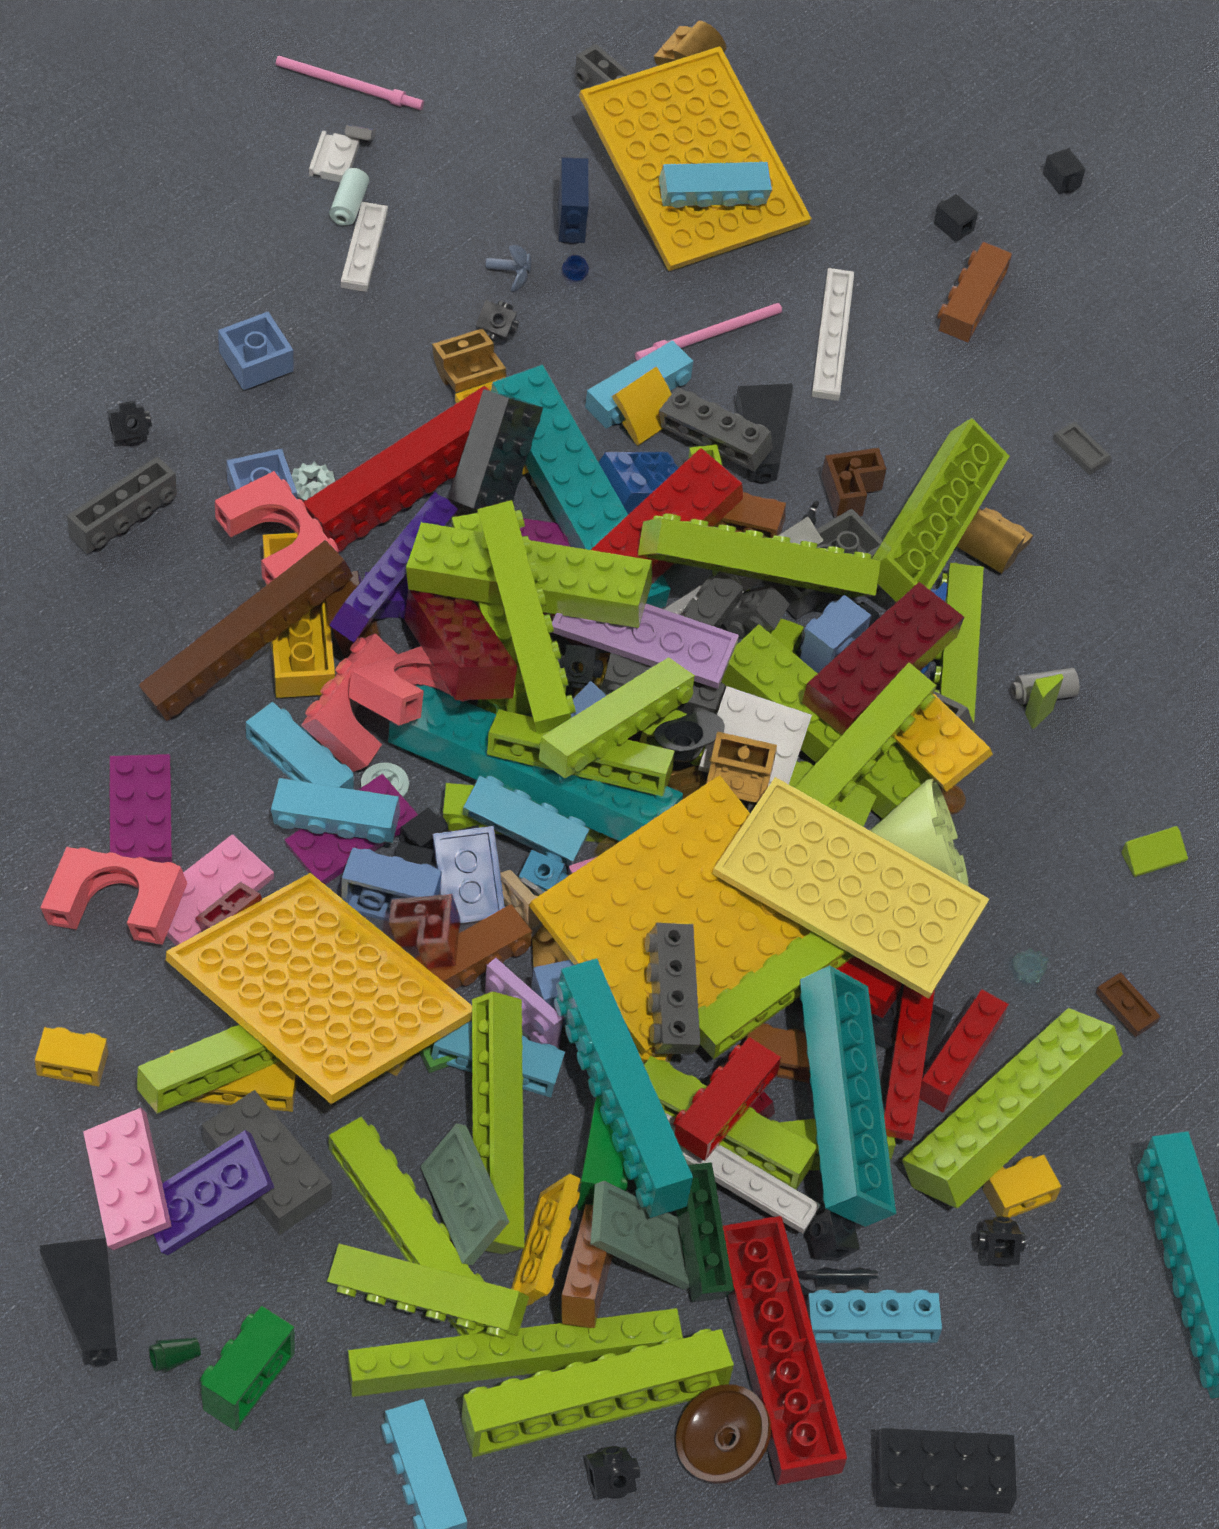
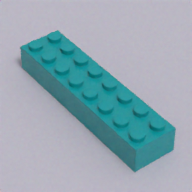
(623, 1089)
(847, 1097)
(1190, 1242)

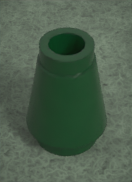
(173, 1353)

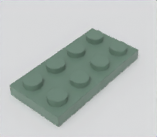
(464, 1194)
(633, 1236)

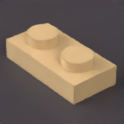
(519, 896)

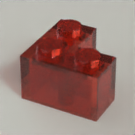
(429, 924)

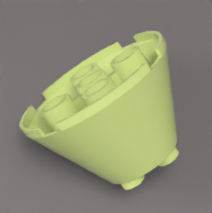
(925, 830)

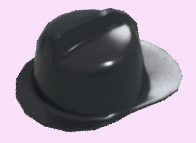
(689, 734)

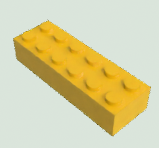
(304, 650)

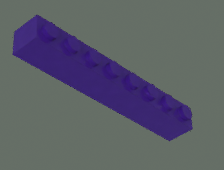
(388, 571)

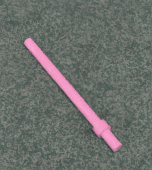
(395, 97)
(717, 329)

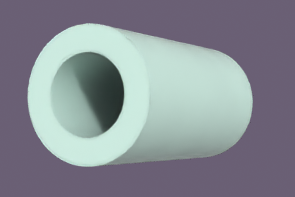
(349, 196)

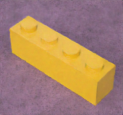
(273, 1084)

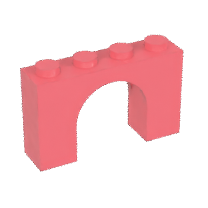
(271, 501)
(388, 685)
(331, 716)
(86, 872)

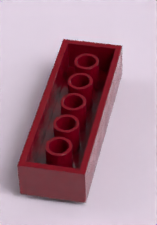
(906, 633)
(461, 646)

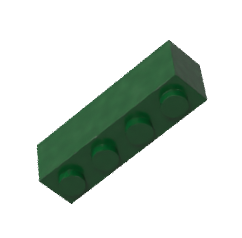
(704, 1238)

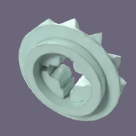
(300, 476)
(392, 772)

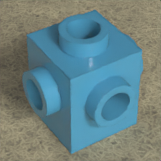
(539, 865)

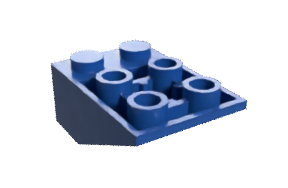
(636, 474)

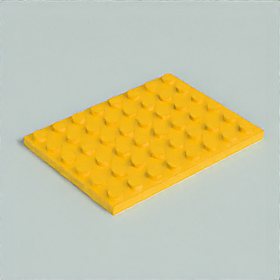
(691, 116)
(666, 878)
(320, 987)

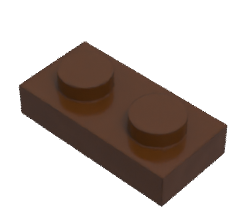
(1128, 1004)

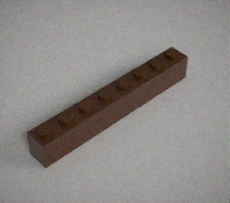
(246, 630)

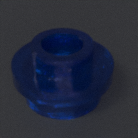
(575, 268)

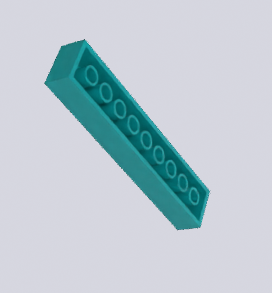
(569, 471)
(457, 738)

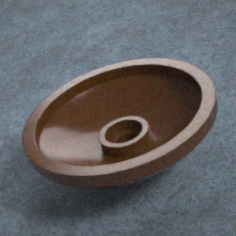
(711, 1424)

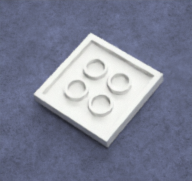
(766, 722)

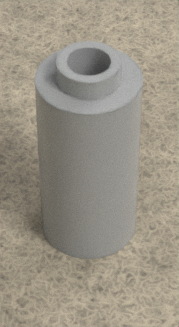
(1023, 684)

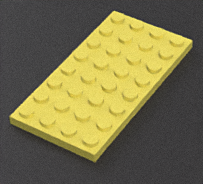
(851, 887)

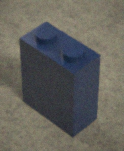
(573, 200)

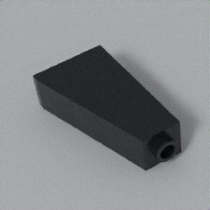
(769, 407)
(83, 1290)

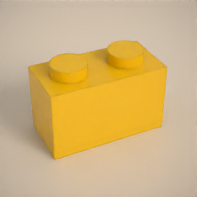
(71, 1056)
(1022, 1187)

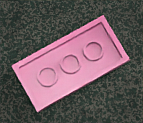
(211, 879)
(127, 1179)

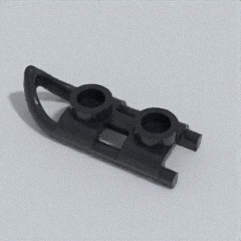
(829, 1278)

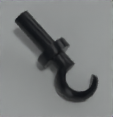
(811, 514)

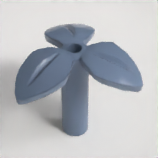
(520, 264)

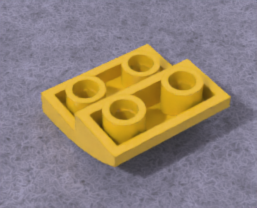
(641, 404)

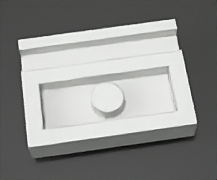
(333, 156)

